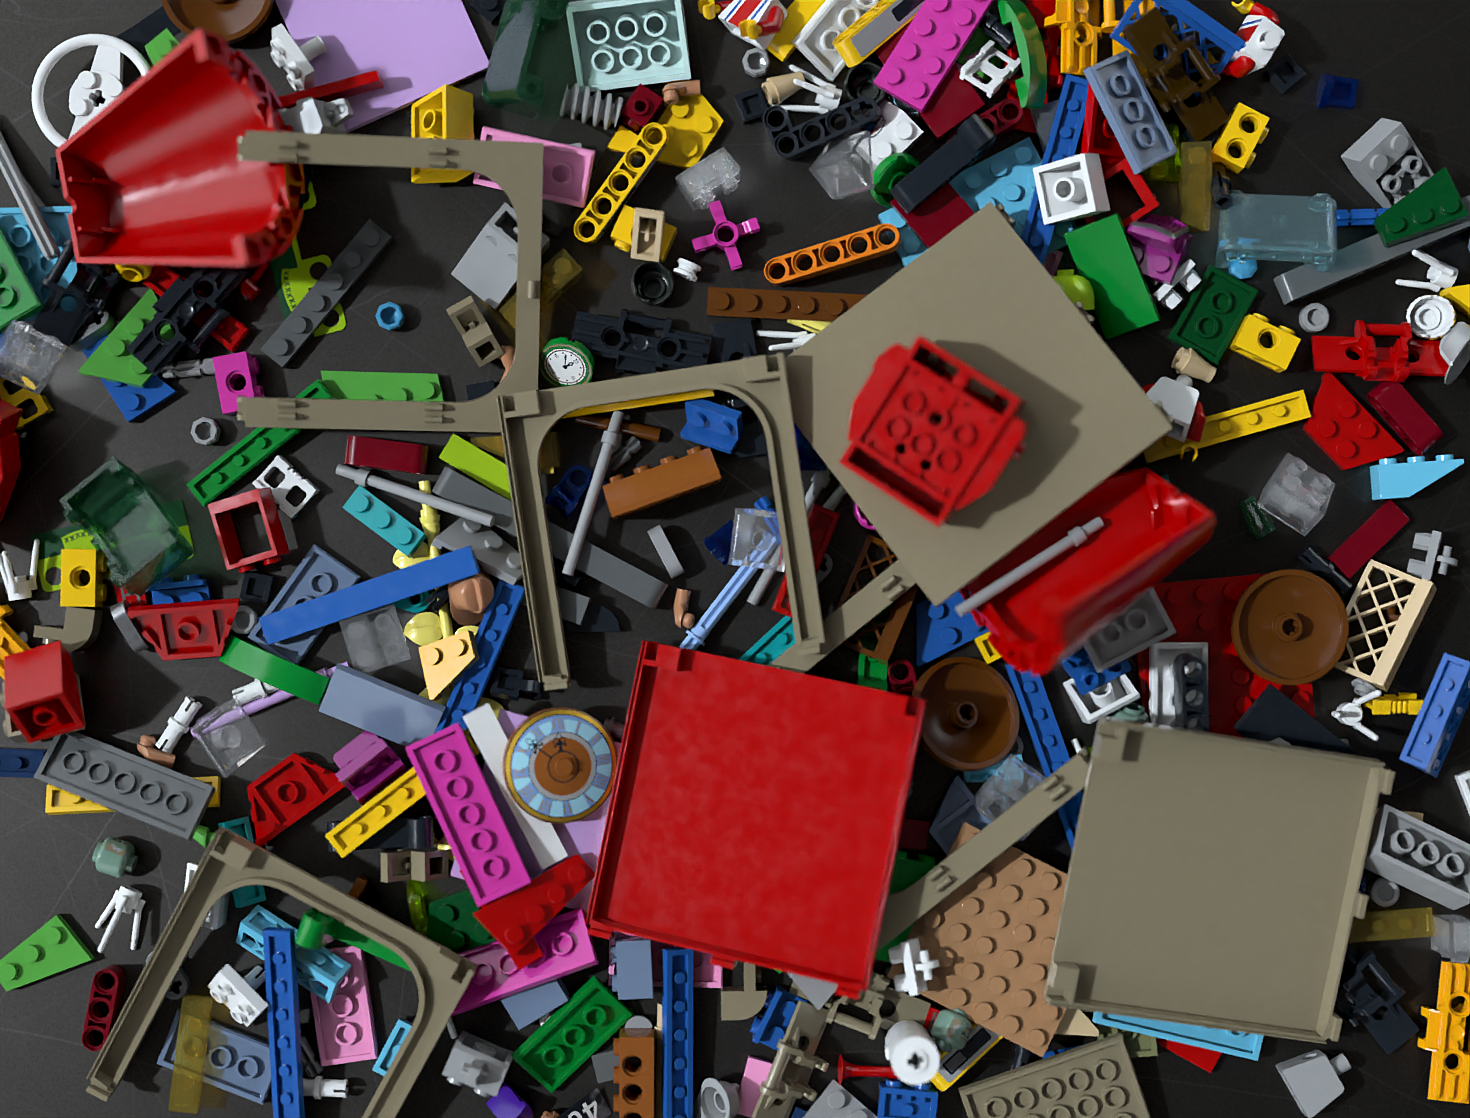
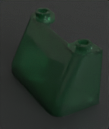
(506, 79)

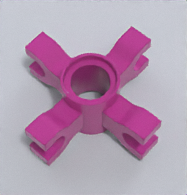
(740, 230)

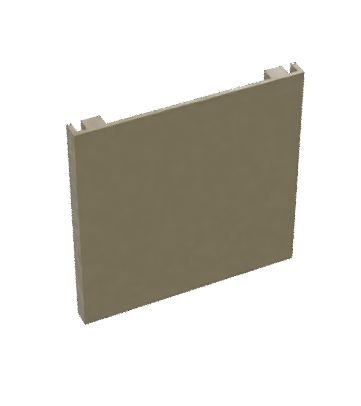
(1007, 317)
(1214, 880)

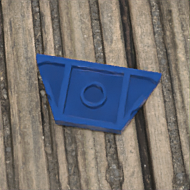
(942, 628)

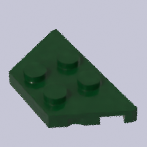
(453, 923)

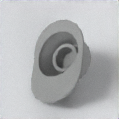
(1455, 350)
(717, 1100)

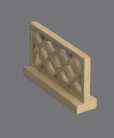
(1403, 630)

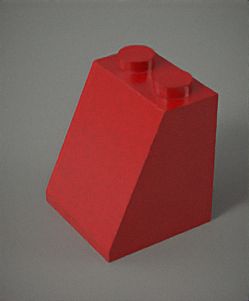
(42, 692)

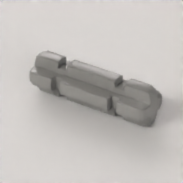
(188, 368)

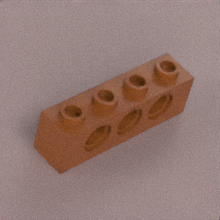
(637, 1043)

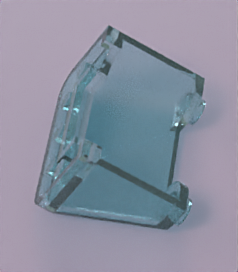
(1278, 230)

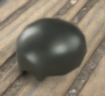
(860, 83)
(652, 283)

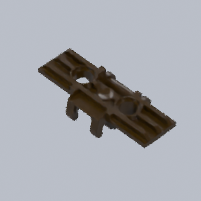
(1168, 79)

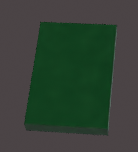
(1213, 314)

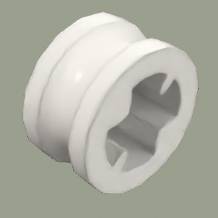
(687, 269)

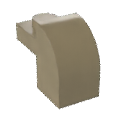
(475, 331)
(79, 629)
(414, 864)
(745, 1000)

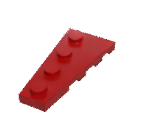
(526, 910)

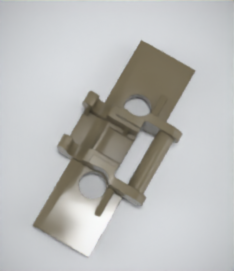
(906, 1006)
(793, 1065)

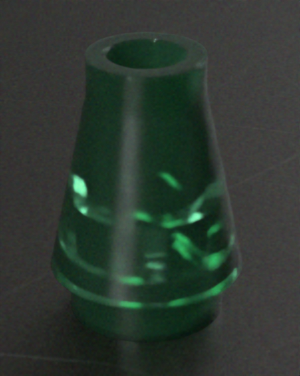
(1258, 520)

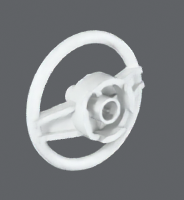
(103, 80)

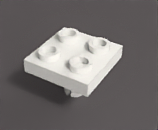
(294, 58)
(239, 993)

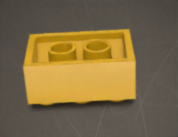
(442, 115)

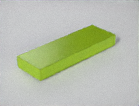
(477, 465)

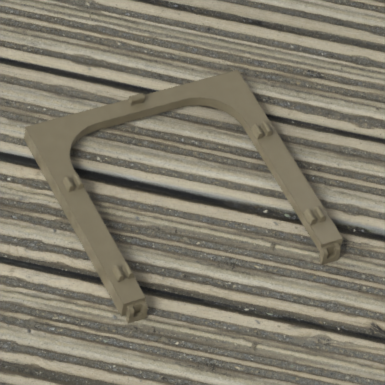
(512, 166)
(532, 414)
(237, 863)
(914, 901)

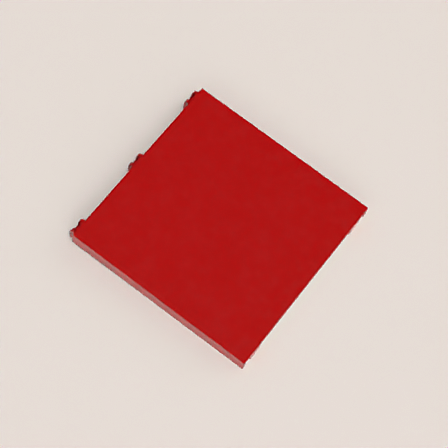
(756, 815)

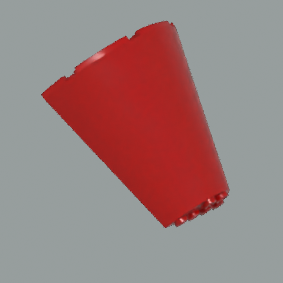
(162, 171)
(1080, 591)

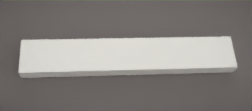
(492, 743)

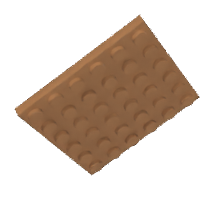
(996, 945)

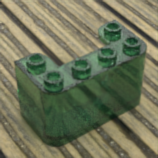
(127, 526)

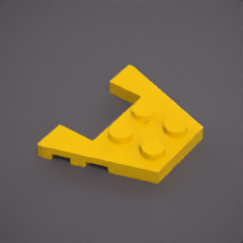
(691, 129)

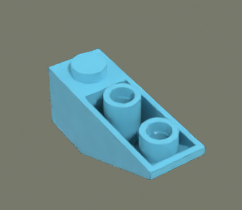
(1403, 480)

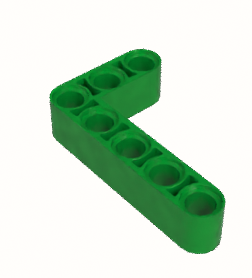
(320, 929)

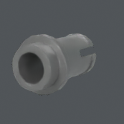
(614, 728)

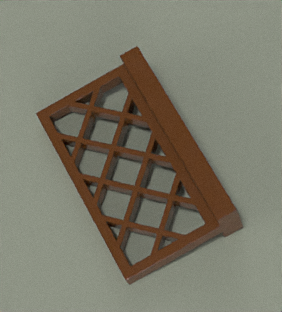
(897, 617)

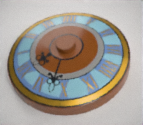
(559, 765)

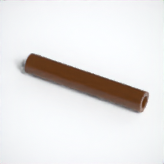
(627, 427)

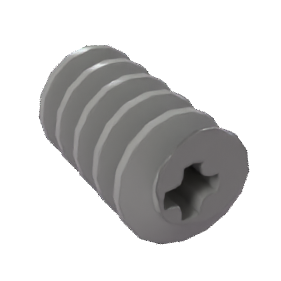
(591, 106)

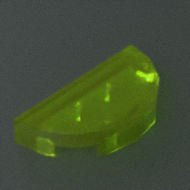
(417, 906)

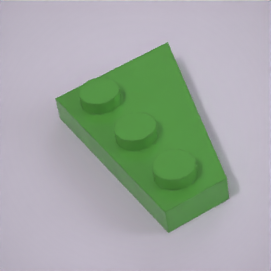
(43, 954)

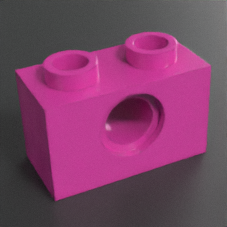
(227, 370)

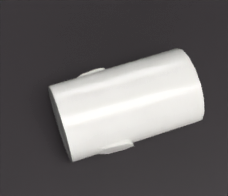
(911, 1052)

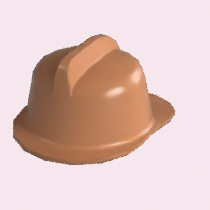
(470, 598)

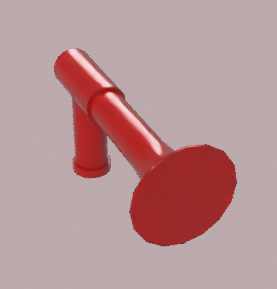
(848, 1070)

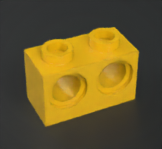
(1234, 135)

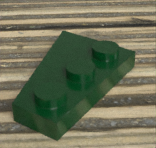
(1422, 211)

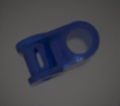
(569, 491)

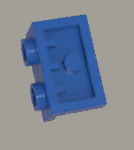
(712, 425)
(189, 590)
(1085, 675)
(775, 1018)
(906, 1100)

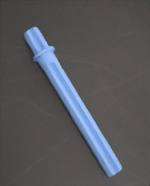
(717, 609)

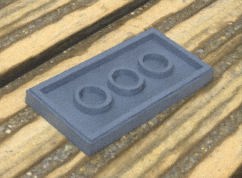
(1130, 111)
(313, 578)
(380, 707)
(232, 1060)

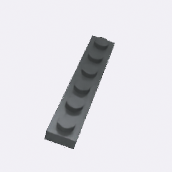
(326, 293)

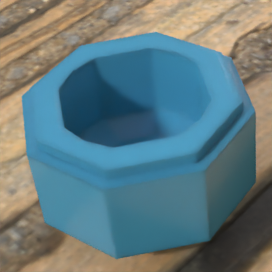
(1242, 271)
(390, 316)

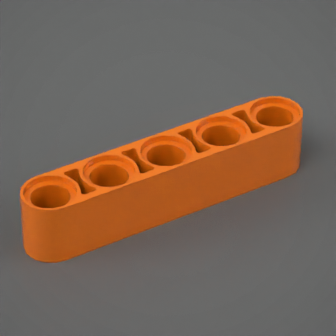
(818, 255)

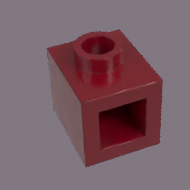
(641, 108)

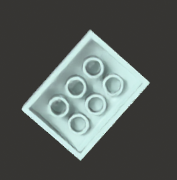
(628, 42)

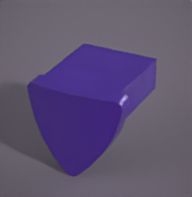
(509, 1104)

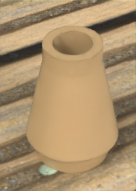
(781, 87)
(1193, 365)

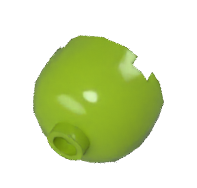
(1076, 288)

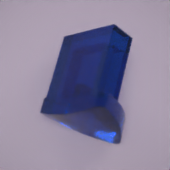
(1336, 92)
(720, 542)

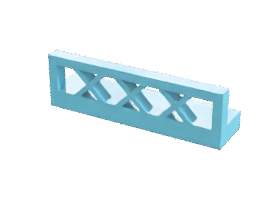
(315, 964)

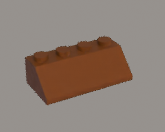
(661, 483)

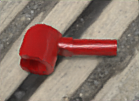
(248, 287)

